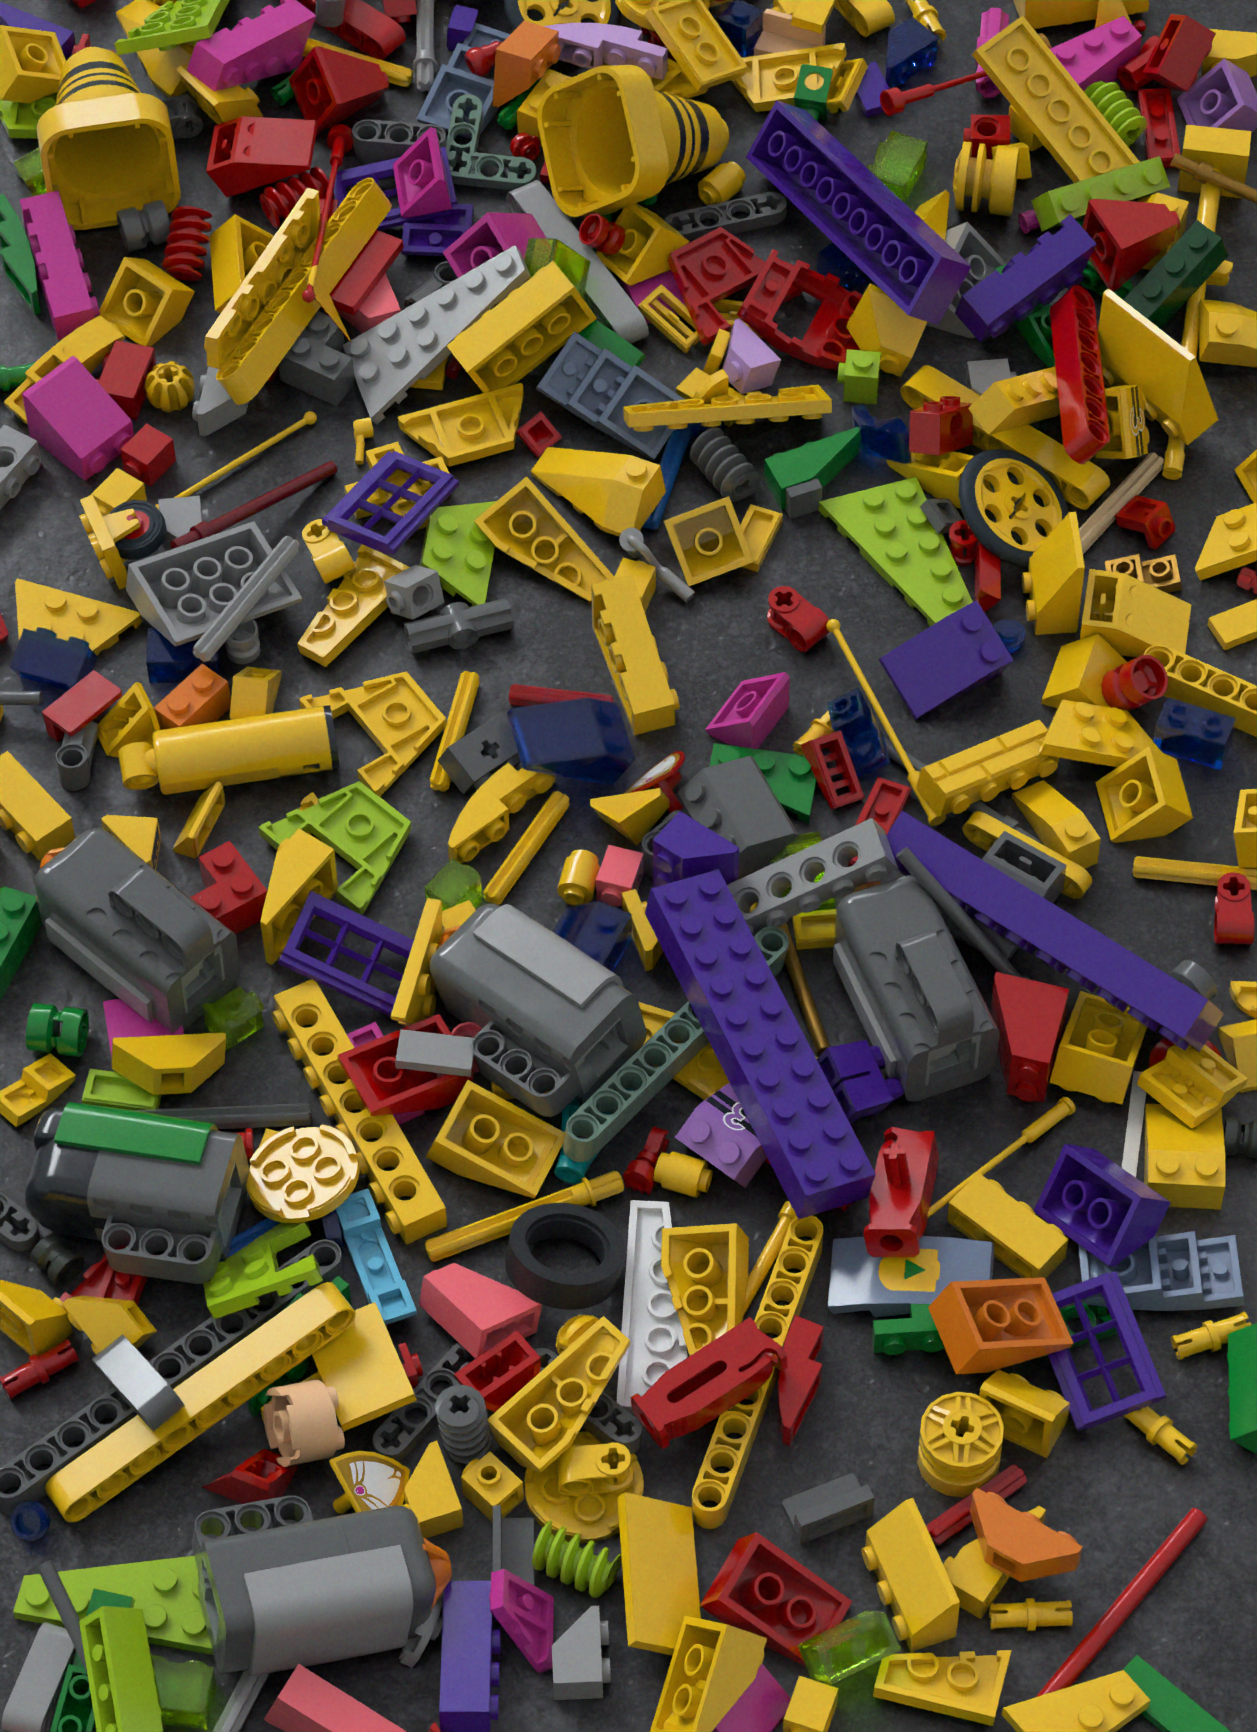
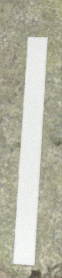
(1134, 1127)

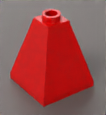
(335, 86)
(1127, 236)

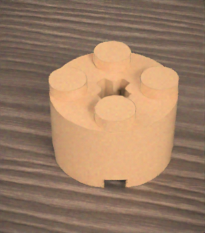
(303, 1422)

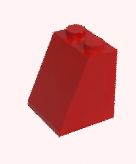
(1030, 1029)

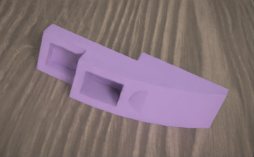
(597, 43)

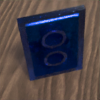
(573, 739)

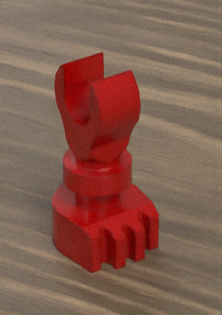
(640, 1172)

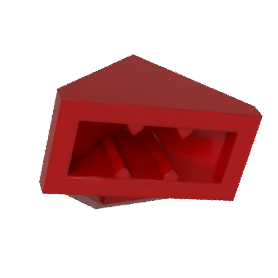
(501, 1370)
(255, 1479)

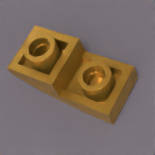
(1158, 572)

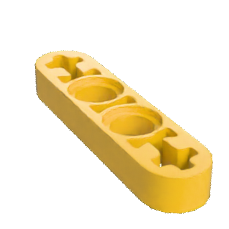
(985, 830)

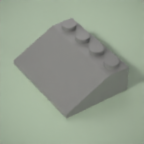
(194, 583)

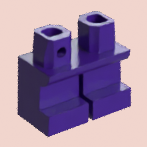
(857, 1079)

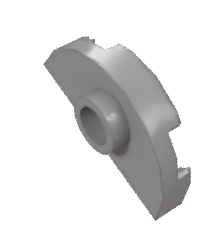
(426, 1631)

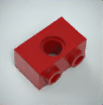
(941, 426)

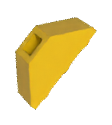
(169, 1061)

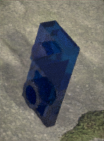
(882, 438)
(860, 731)

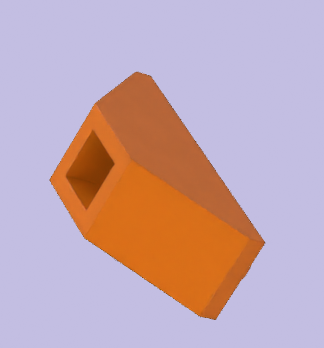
(1019, 1541)

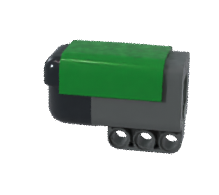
(141, 1186)

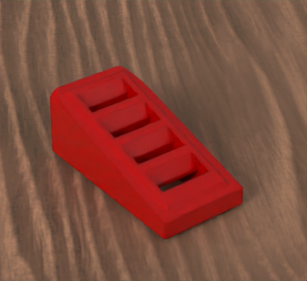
(840, 754)

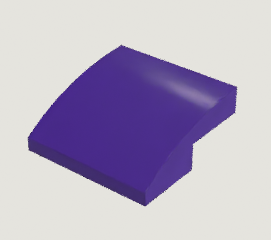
(436, 234)

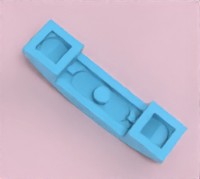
(373, 1258)

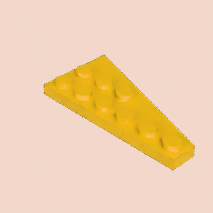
(264, 278)

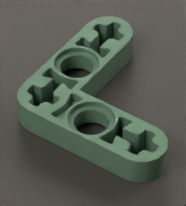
(473, 161)

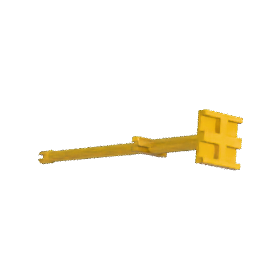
(1232, 162)

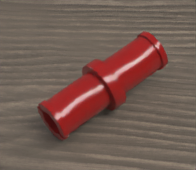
(38, 1369)

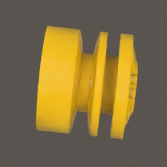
(986, 178)
(960, 1463)

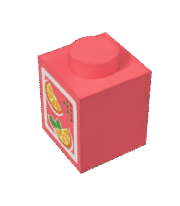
(618, 873)

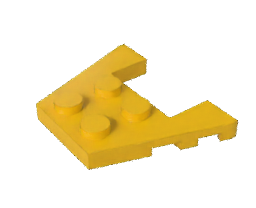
(394, 716)

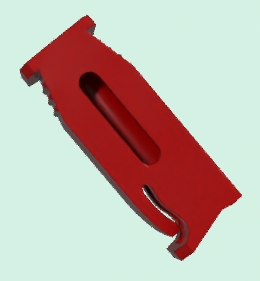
(901, 1193)
(708, 1383)

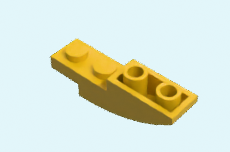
(86, 343)
(488, 810)

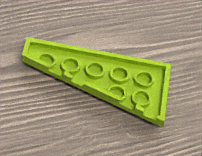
(174, 25)
(902, 545)
(160, 1587)

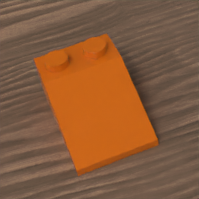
(998, 1323)

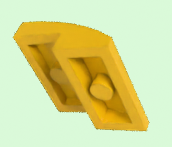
(1192, 1083)

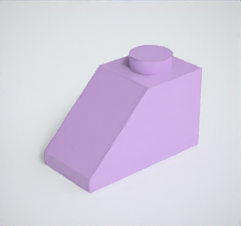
(749, 360)

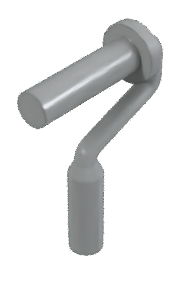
(633, 542)

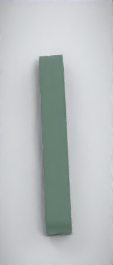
(649, 1080)

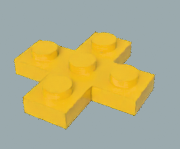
(398, 478)

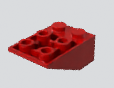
(259, 152)

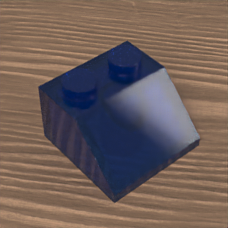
(597, 931)

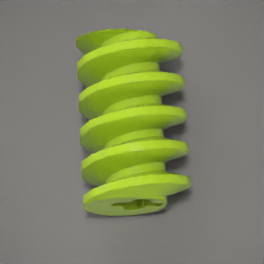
(1117, 110)
(574, 1562)

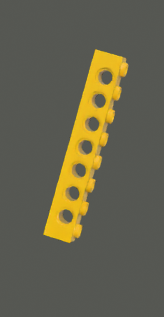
(411, 1218)

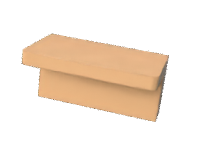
(781, 36)

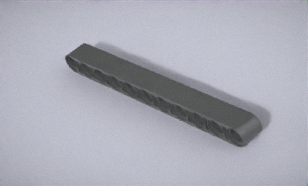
(177, 1358)

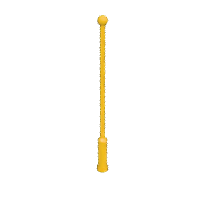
(308, 418)
(833, 626)
(1030, 1134)

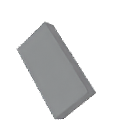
(434, 1053)

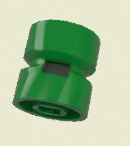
(44, 1029)

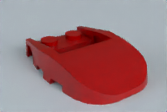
(827, 336)

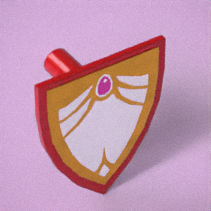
(662, 776)

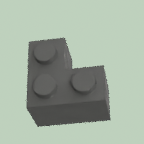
(317, 362)

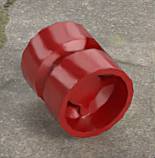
(1134, 683)

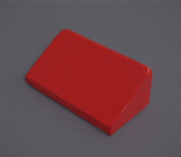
(987, 578)

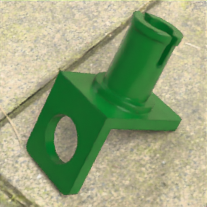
(813, 100)

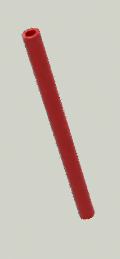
(1126, 1602)

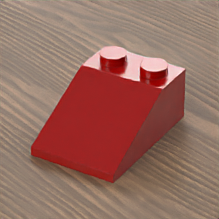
(394, 1089)
(773, 1597)

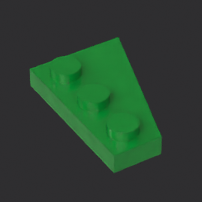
(786, 773)

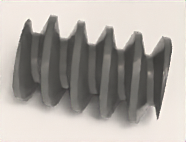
(724, 465)
(463, 1423)

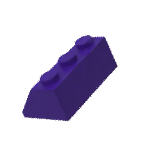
(692, 849)
(1100, 1204)

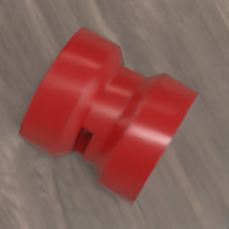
(604, 235)

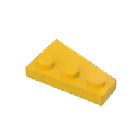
(952, 1686)
(1087, 1707)

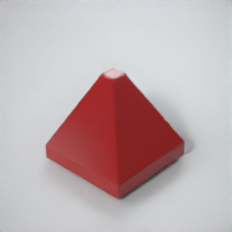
(539, 434)

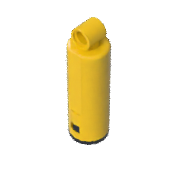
(233, 751)

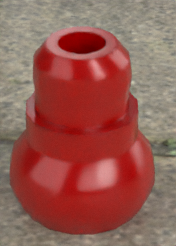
(481, 59)

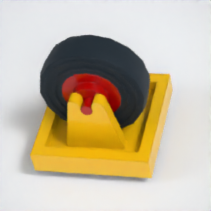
(126, 533)

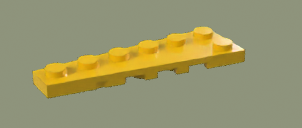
(804, 400)

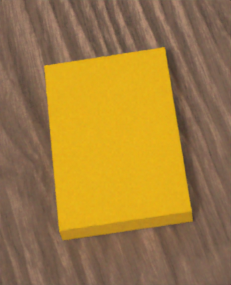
(696, 43)
(364, 1370)

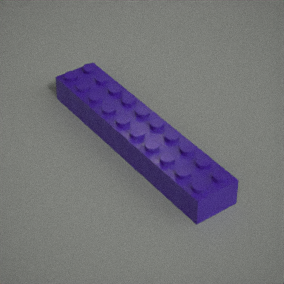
(858, 213)
(1059, 937)
(759, 1044)

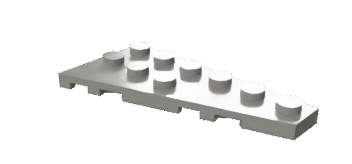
(416, 339)

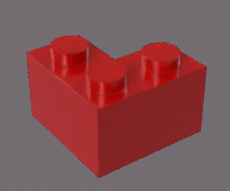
(232, 888)

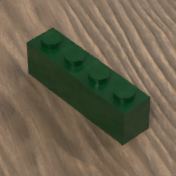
(1178, 274)

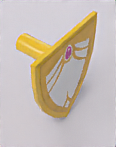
(369, 1481)

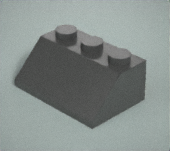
(741, 808)

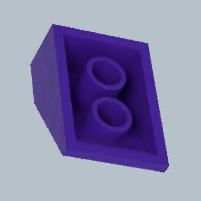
(946, 660)

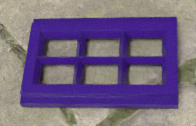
(384, 170)
(376, 479)
(325, 972)
(1132, 1342)

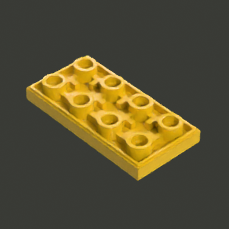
(657, 1570)

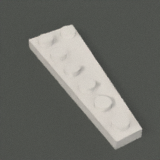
(647, 1306)

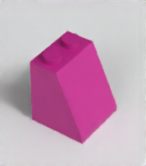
(491, 237)
(76, 419)

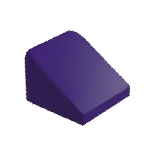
(460, 25)

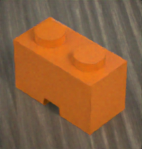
(195, 701)

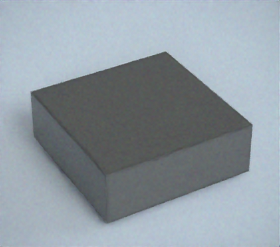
(803, 498)
(940, 514)

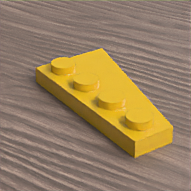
(350, 607)

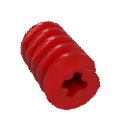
(283, 198)
(184, 243)

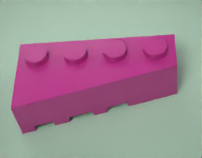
(254, 47)
(1099, 52)
(58, 263)

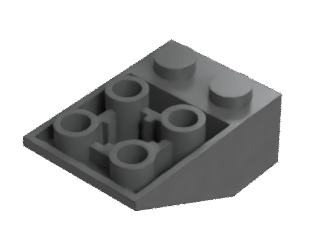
(1028, 867)

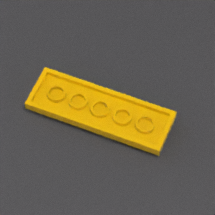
(1052, 103)

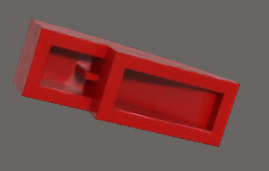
(802, 1378)

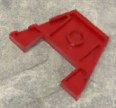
(712, 271)

